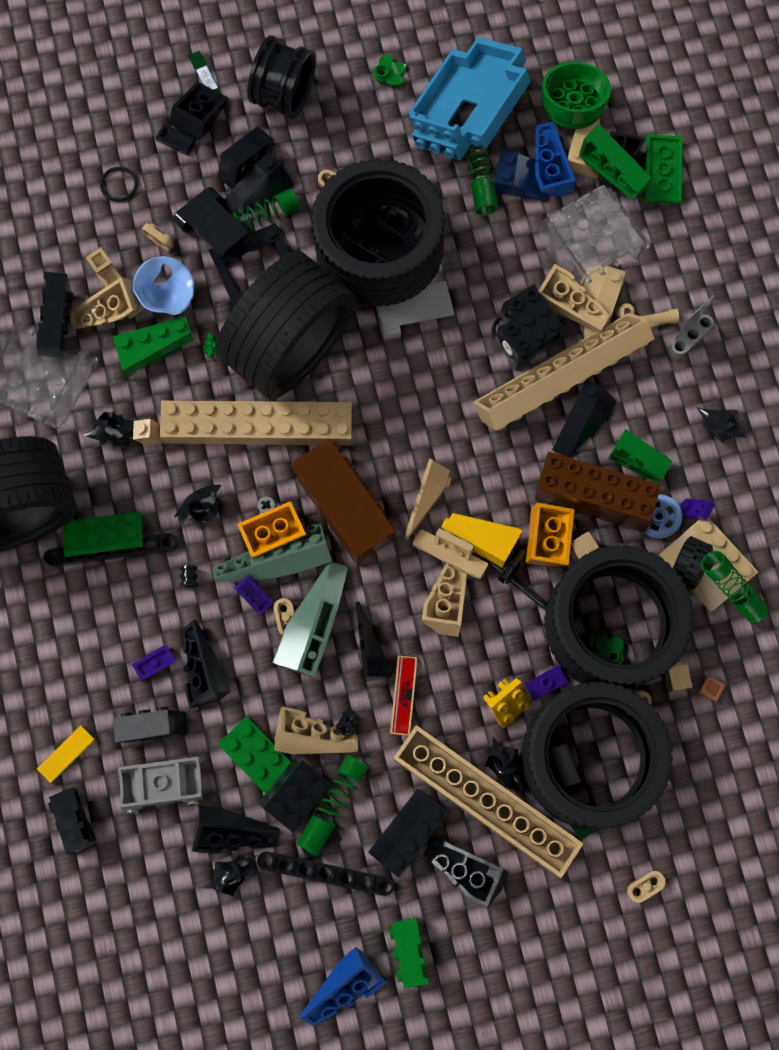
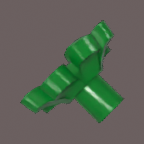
(210, 344)

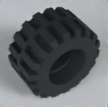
(689, 561)

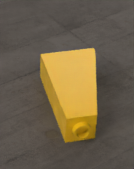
(489, 538)

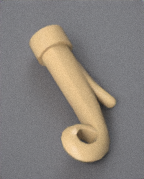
(670, 316)

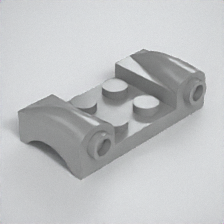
(160, 784)

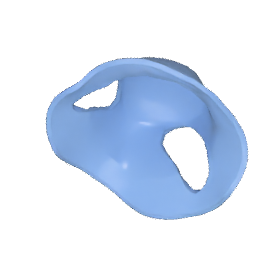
(169, 297)

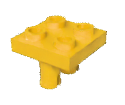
(508, 702)

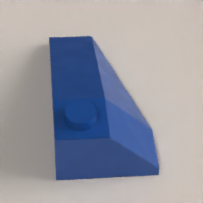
(551, 163)
(348, 981)

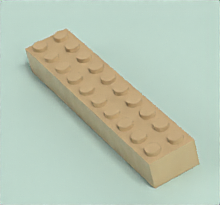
(563, 371)
(255, 422)
(488, 802)

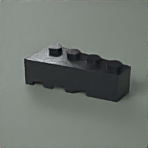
(54, 315)

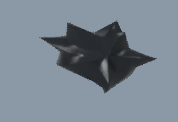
(721, 423)
(112, 428)
(200, 505)
(505, 764)
(231, 875)

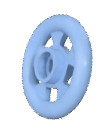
(676, 518)

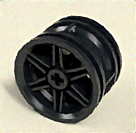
(281, 76)

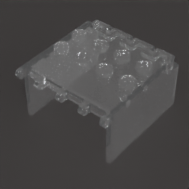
(592, 234)
(41, 383)

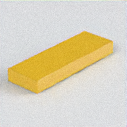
(66, 754)

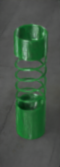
(483, 189)
(287, 201)
(745, 598)
(317, 830)

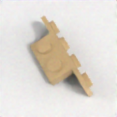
(452, 551)

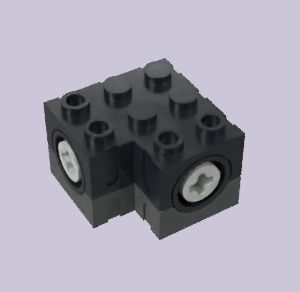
(528, 327)

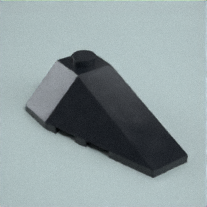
(205, 674)
(472, 875)

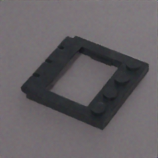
(250, 242)

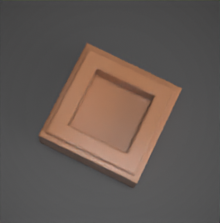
(711, 688)

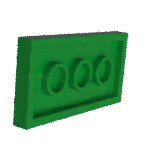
(664, 167)
(103, 534)
(254, 754)

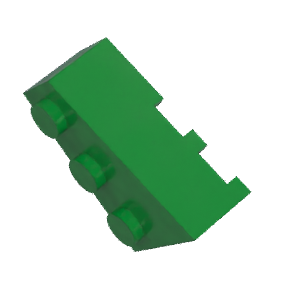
(640, 457)
(408, 953)

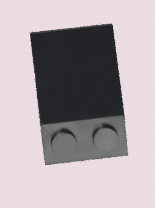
(197, 110)

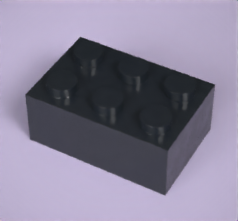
(294, 794)

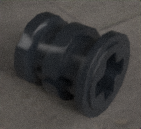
(188, 576)
(347, 722)

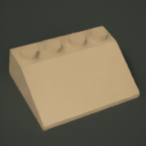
(707, 590)

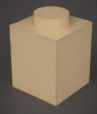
(147, 432)
(582, 546)
(678, 678)

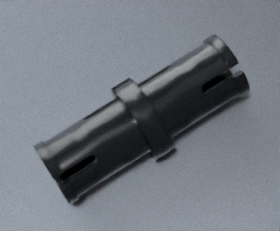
(511, 565)

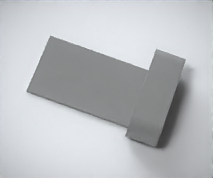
(429, 304)
(694, 328)

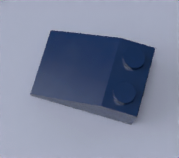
(517, 176)

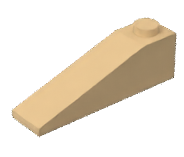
(577, 164)
(605, 291)
(572, 300)
(106, 306)
(433, 484)
(445, 602)
(305, 735)

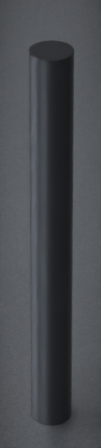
(521, 586)

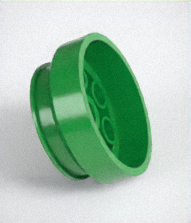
(575, 94)

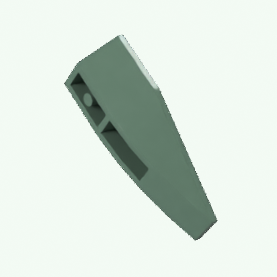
(285, 560)
(312, 622)

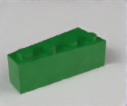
(613, 163)
(151, 343)

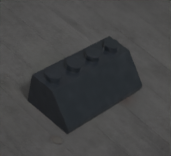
(408, 833)

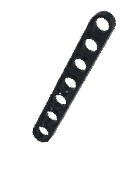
(102, 556)
(315, 873)

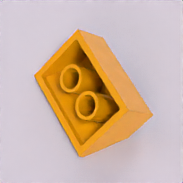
(271, 529)
(549, 535)

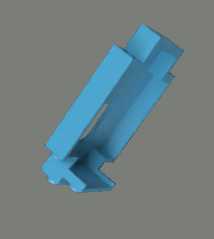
(484, 76)

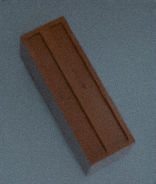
(597, 492)
(343, 500)

